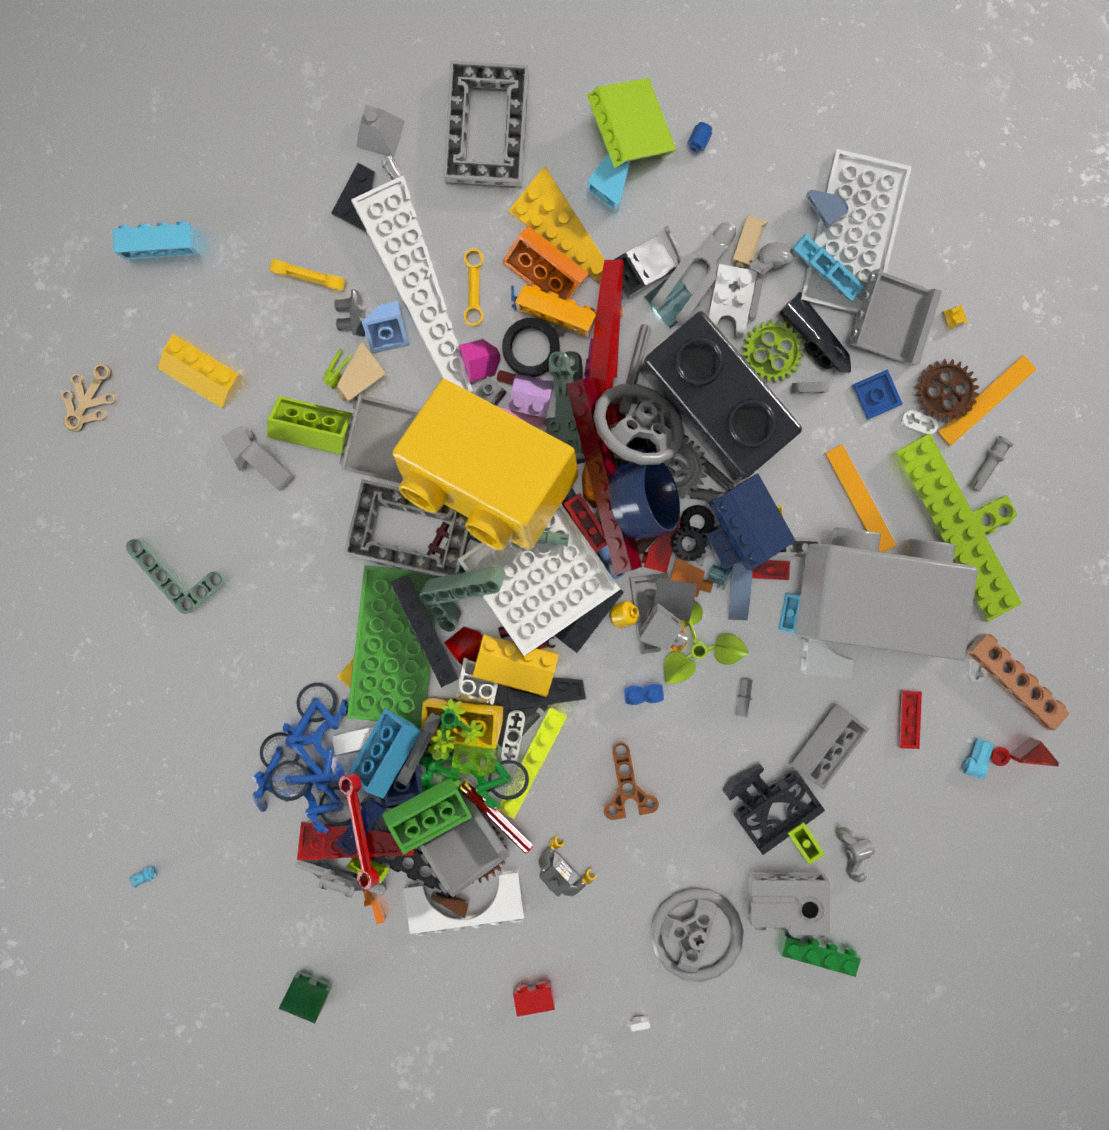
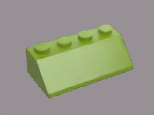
(308, 424)

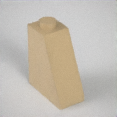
(359, 375)

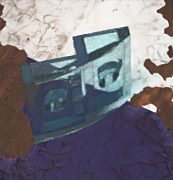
(672, 304)

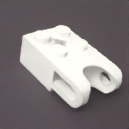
(732, 304)

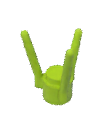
(333, 376)

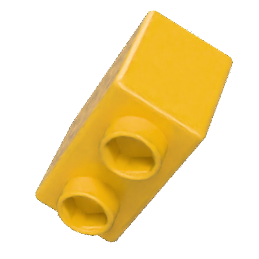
(484, 466)

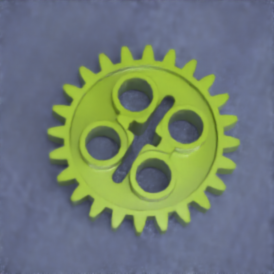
(779, 334)

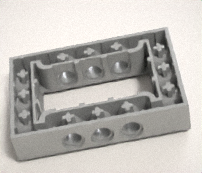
(490, 76)
(359, 546)

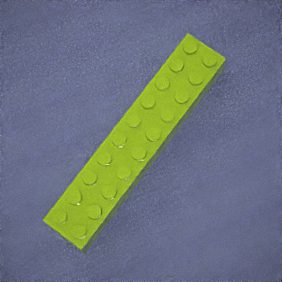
(956, 524)

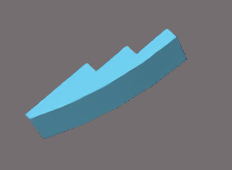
(828, 268)

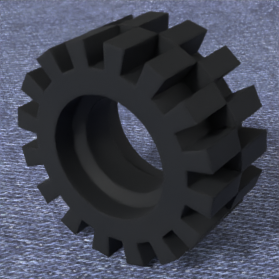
(698, 510)
(699, 538)

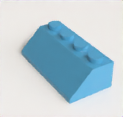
(384, 752)

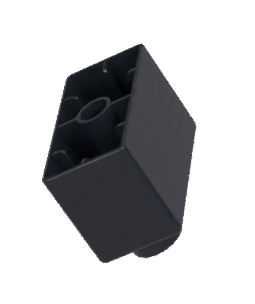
(720, 397)

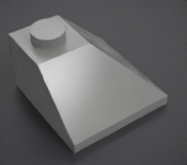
(379, 131)

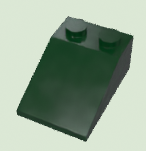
(305, 997)

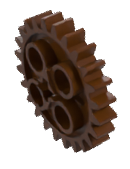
(958, 376)

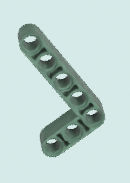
(170, 580)
(442, 591)

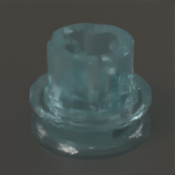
(719, 576)

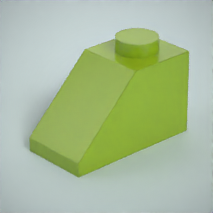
(806, 843)

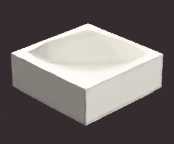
(639, 1023)

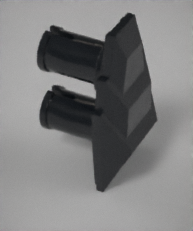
(737, 785)

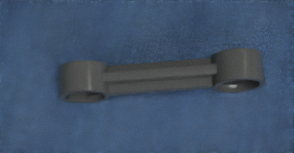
(418, 749)

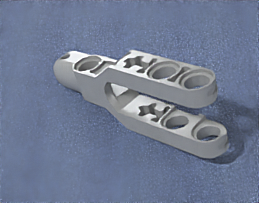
(710, 253)

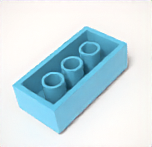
(156, 240)

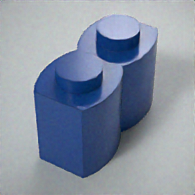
(649, 692)

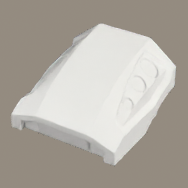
(474, 689)

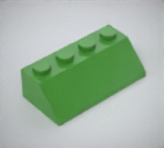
(427, 815)

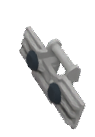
(327, 875)

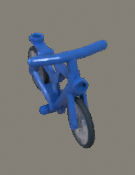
(291, 778)
(333, 803)

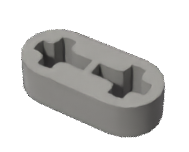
(810, 387)

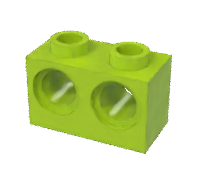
(992, 511)

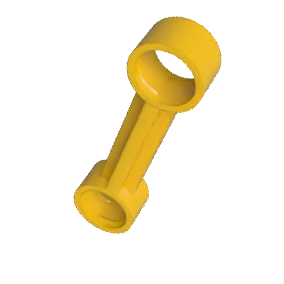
(327, 280)
(473, 287)

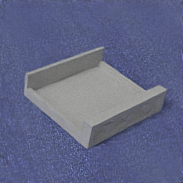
(895, 318)
(373, 436)
(464, 852)

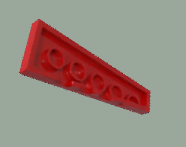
(322, 846)

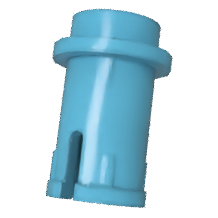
(142, 877)

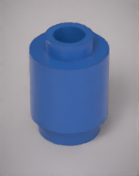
(700, 137)

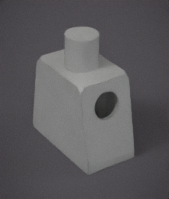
(662, 629)

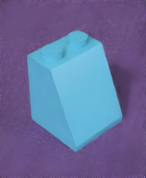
(609, 182)

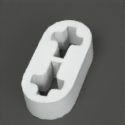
(920, 418)
(974, 666)

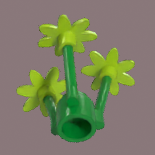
(451, 720)

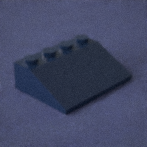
(752, 522)

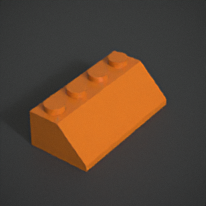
(544, 265)

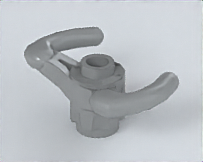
(855, 852)

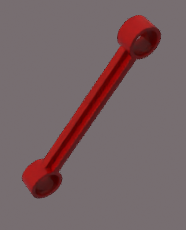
(359, 832)

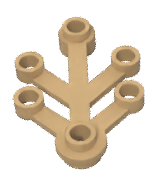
(85, 400)

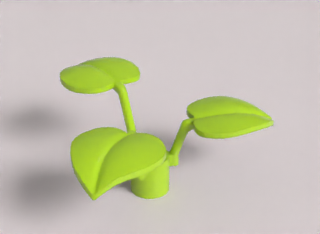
(727, 651)

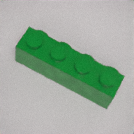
(820, 954)

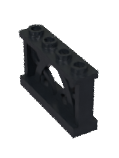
(764, 801)

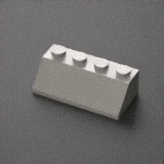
(830, 746)

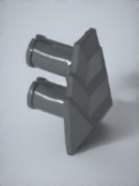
(357, 313)

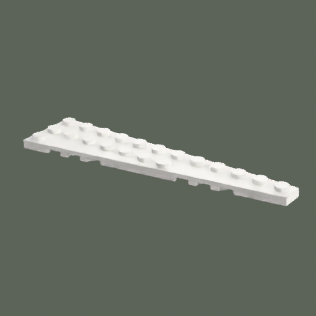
(400, 244)

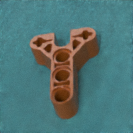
(637, 793)

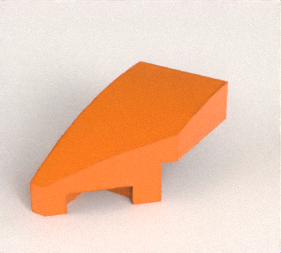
(371, 899)

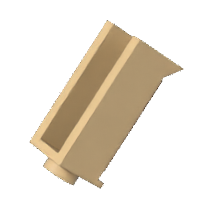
(748, 241)

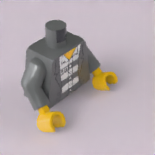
(558, 874)

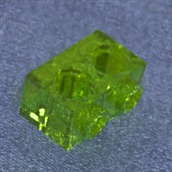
(475, 755)

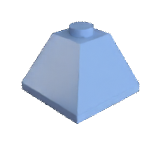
(385, 327)

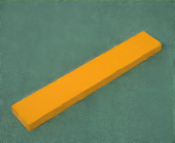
(988, 399)
(859, 496)

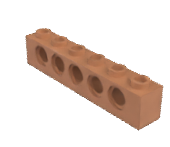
(1056, 710)

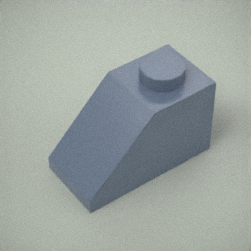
(827, 206)

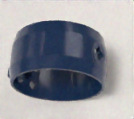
(644, 499)

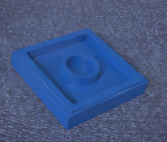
(877, 394)

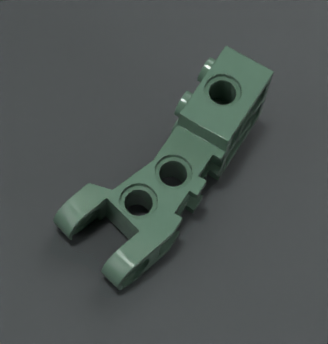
(563, 424)

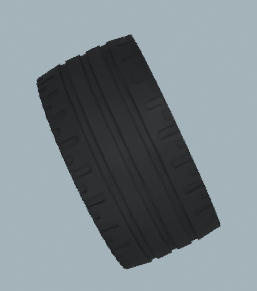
(514, 330)

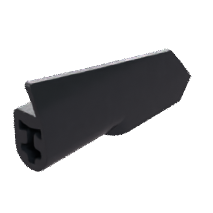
(819, 338)

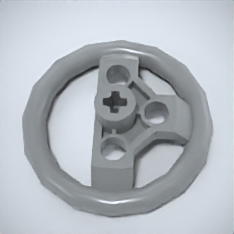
(643, 421)
(664, 926)

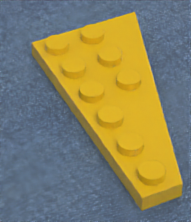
(550, 215)

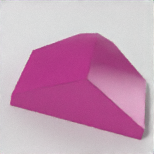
(480, 359)

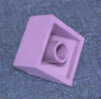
(530, 395)

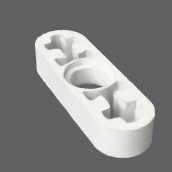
(520, 723)

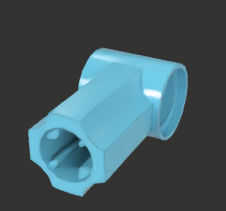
(977, 764)

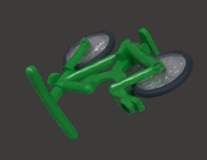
(506, 783)

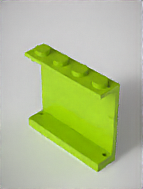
(631, 121)

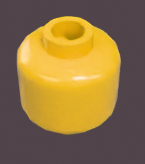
(624, 615)

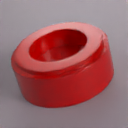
(1000, 756)

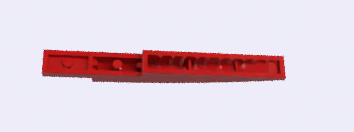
(606, 330)

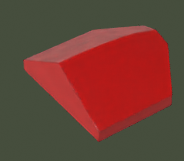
(464, 644)

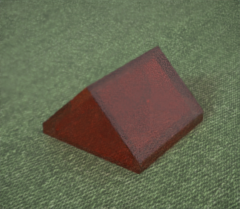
(1034, 752)

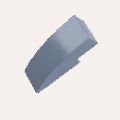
(739, 592)

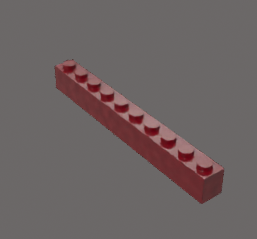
(600, 466)

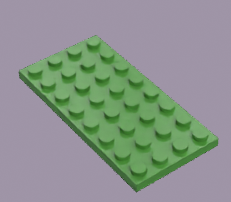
(388, 658)

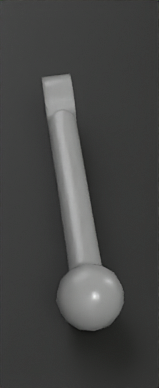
(667, 230)

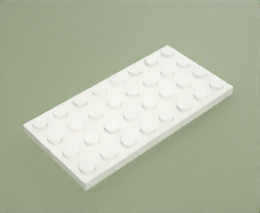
(867, 232)

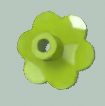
(438, 754)

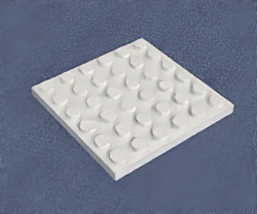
(544, 585)

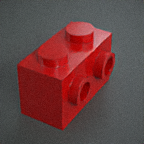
(533, 998)

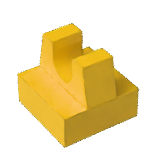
(955, 317)

